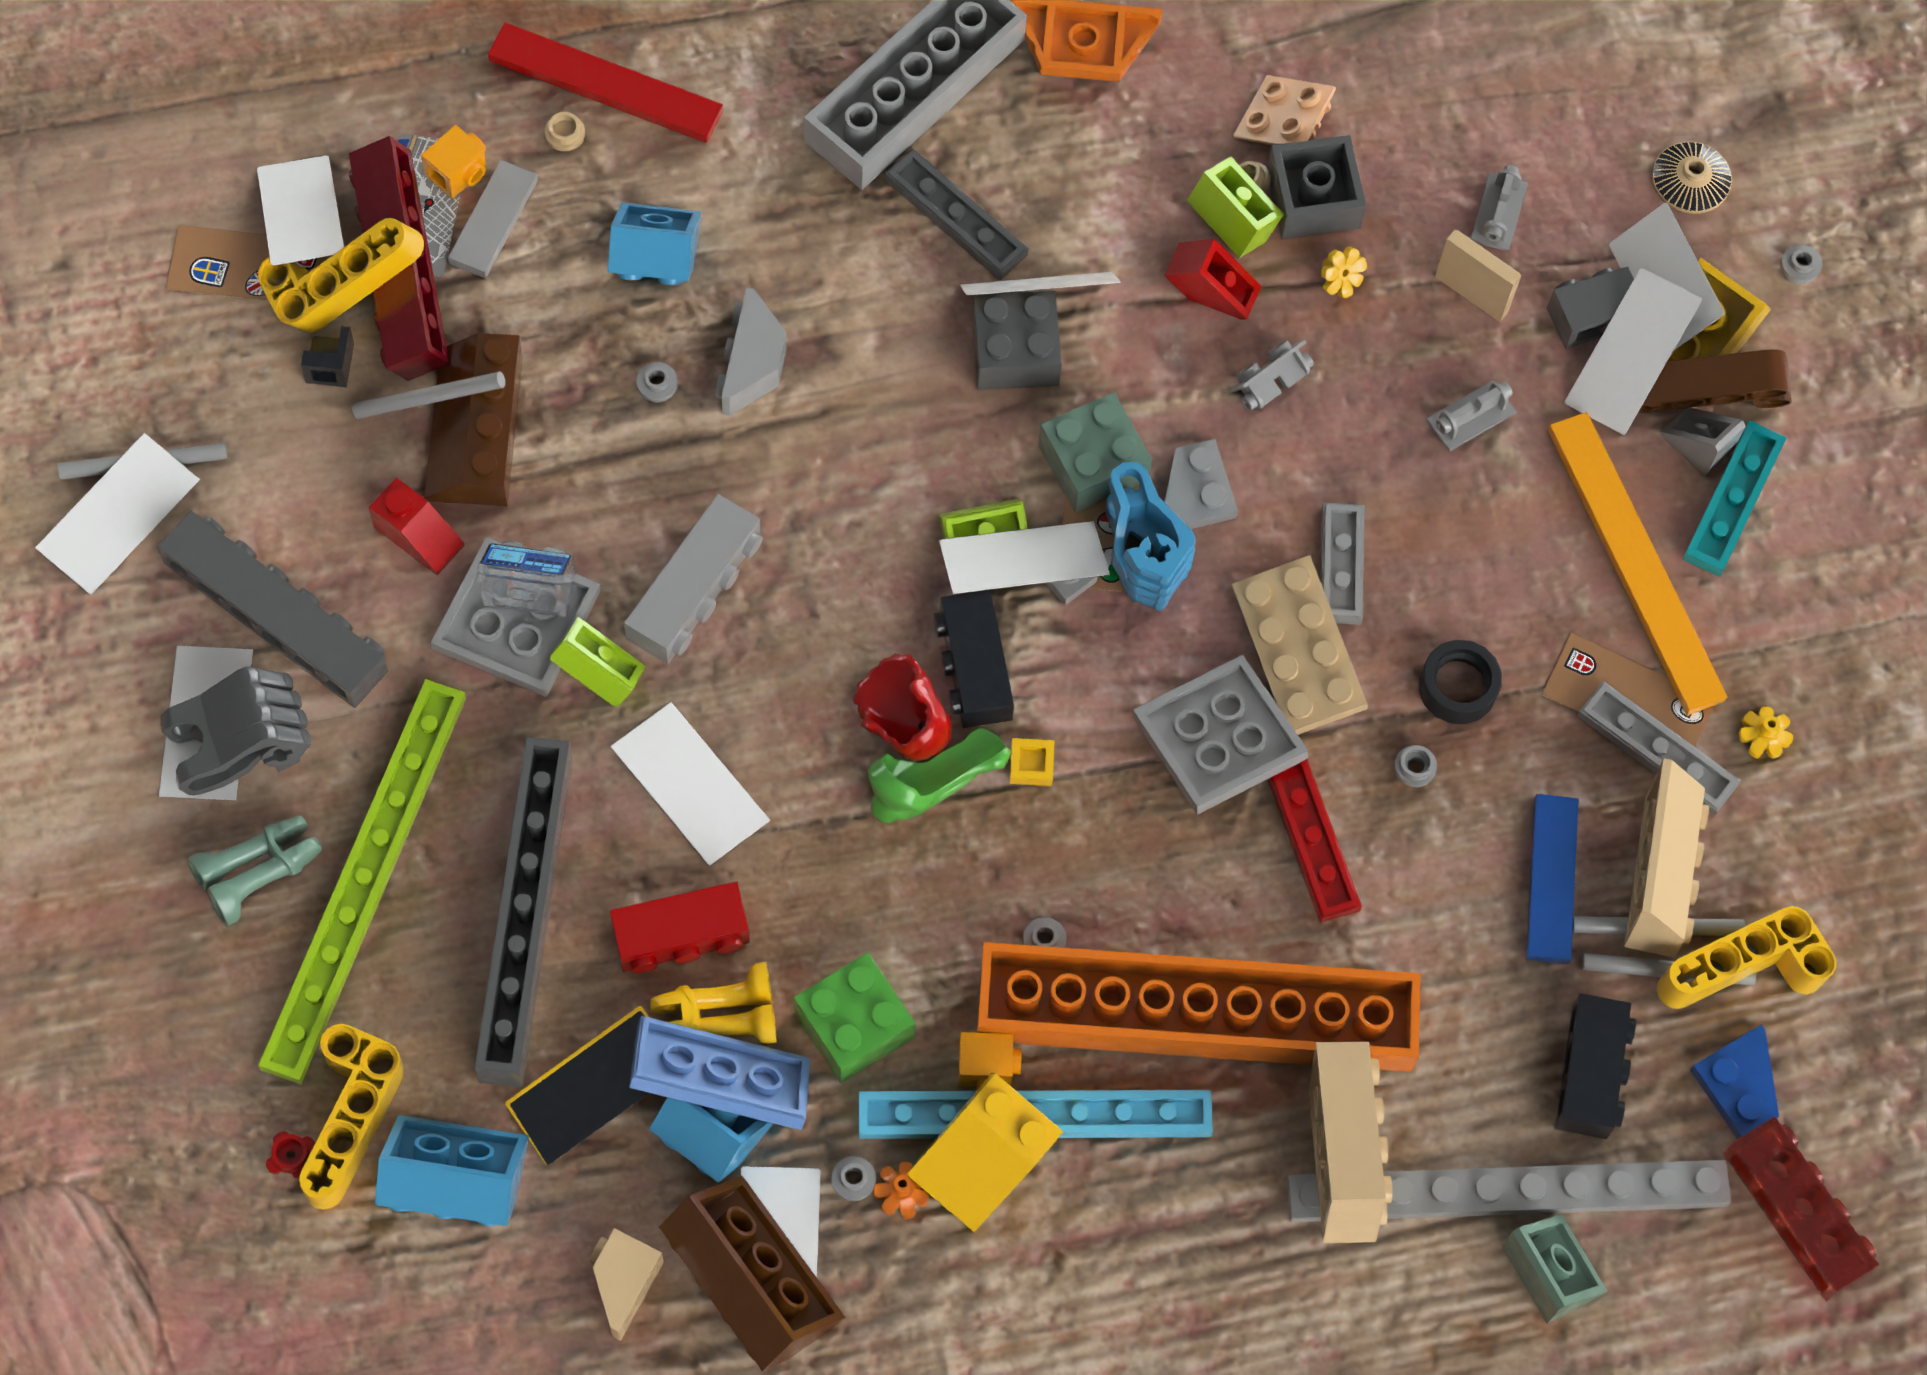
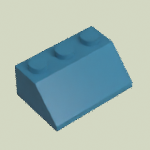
(451, 1170)

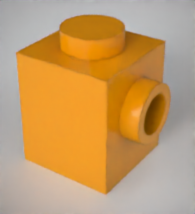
(455, 161)
(984, 1054)

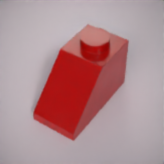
(1212, 278)
(415, 526)

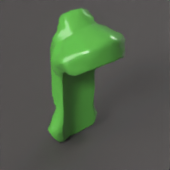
(911, 788)

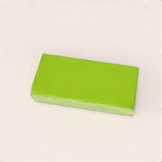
(984, 519)
(597, 662)

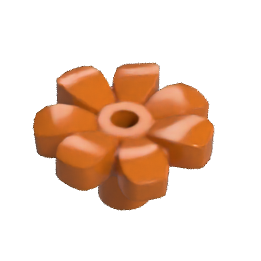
(899, 1197)

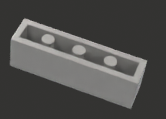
(693, 579)

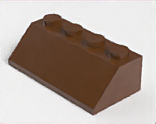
(475, 432)
(751, 1271)

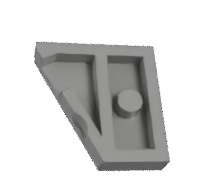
(1199, 486)

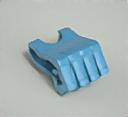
(1158, 527)

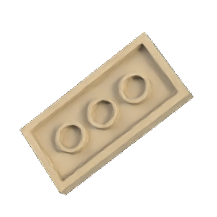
(1300, 645)

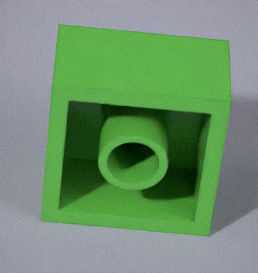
(854, 1017)

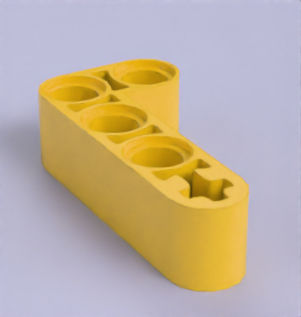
(386, 245)
(1739, 962)
(343, 1120)

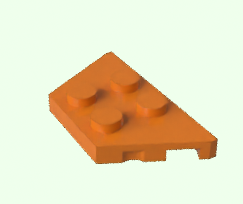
(1086, 37)

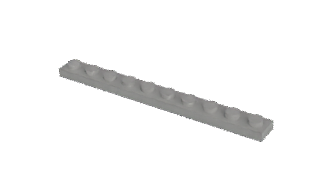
(1538, 1190)

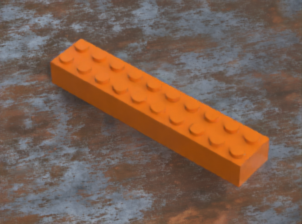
(1195, 1005)

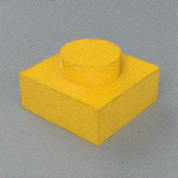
(1032, 762)

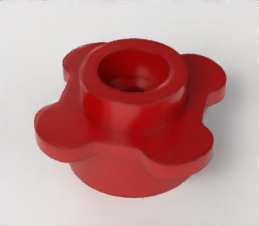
(282, 1146)

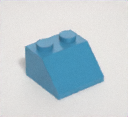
(654, 243)
(708, 1136)

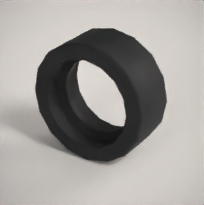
(1474, 655)

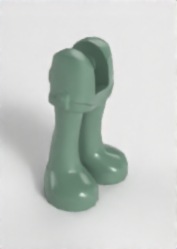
(227, 895)

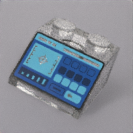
(526, 578)

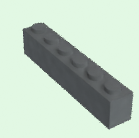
(274, 608)

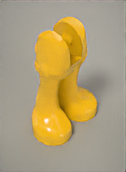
(752, 992)

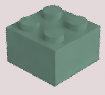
(1087, 447)

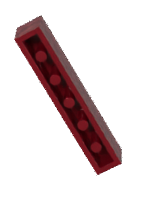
(408, 302)

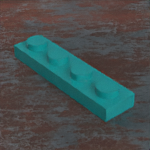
(1734, 498)

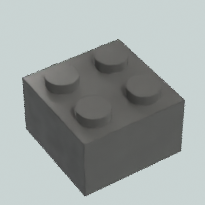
(1316, 186)
(1016, 340)

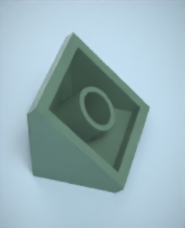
(1553, 1267)

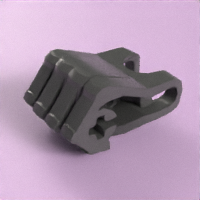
(239, 722)

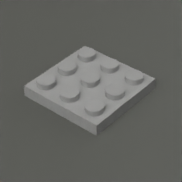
(508, 641)
(1220, 734)

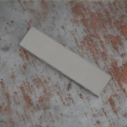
(1652, 741)

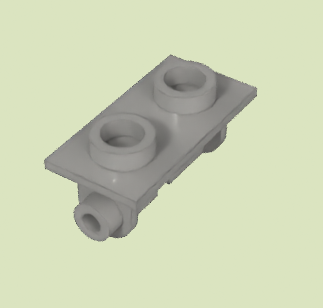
(1500, 209)
(1258, 382)
(1472, 414)

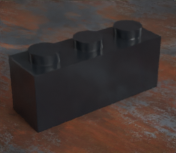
(974, 659)
(1595, 1066)

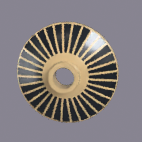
(1690, 191)

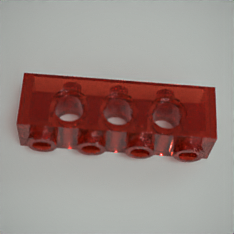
(1801, 1232)

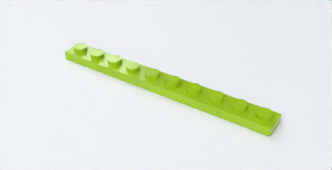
(362, 882)

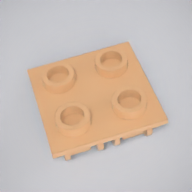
(1285, 111)

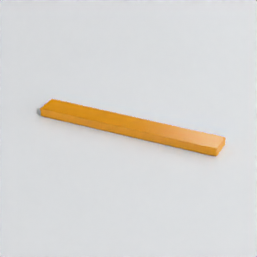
(1637, 564)

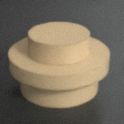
(564, 131)

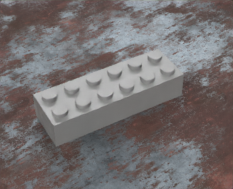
(911, 83)

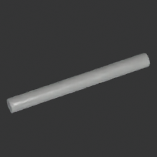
(428, 395)
(102, 465)
(1618, 925)
(1639, 966)

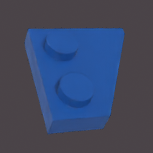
(1740, 1082)

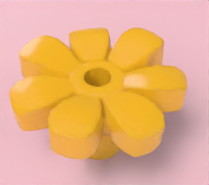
(1343, 271)
(1765, 733)

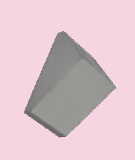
(1703, 437)

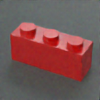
(680, 927)

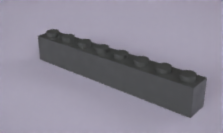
(524, 913)

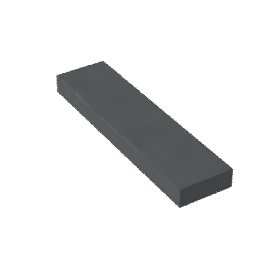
(956, 214)

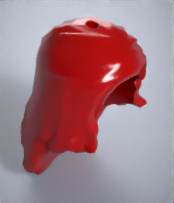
(896, 702)

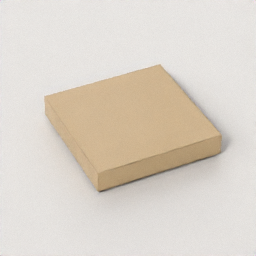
(1477, 275)

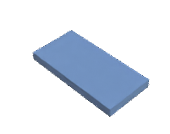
(720, 1072)

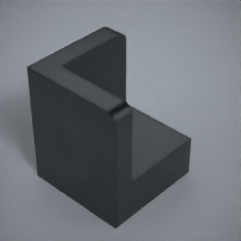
(329, 359)

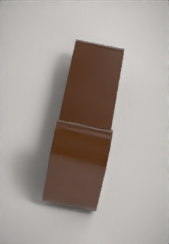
(1722, 379)

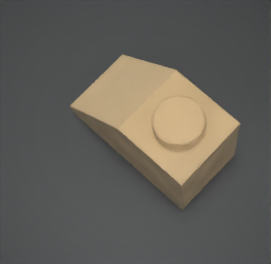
(623, 1276)

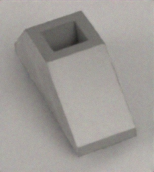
(753, 355)

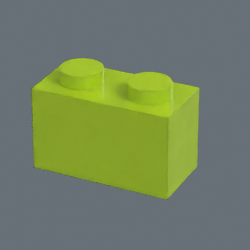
(1235, 207)

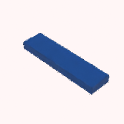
(1552, 879)

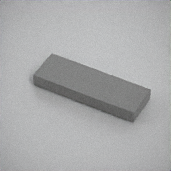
(493, 219)
(1343, 560)

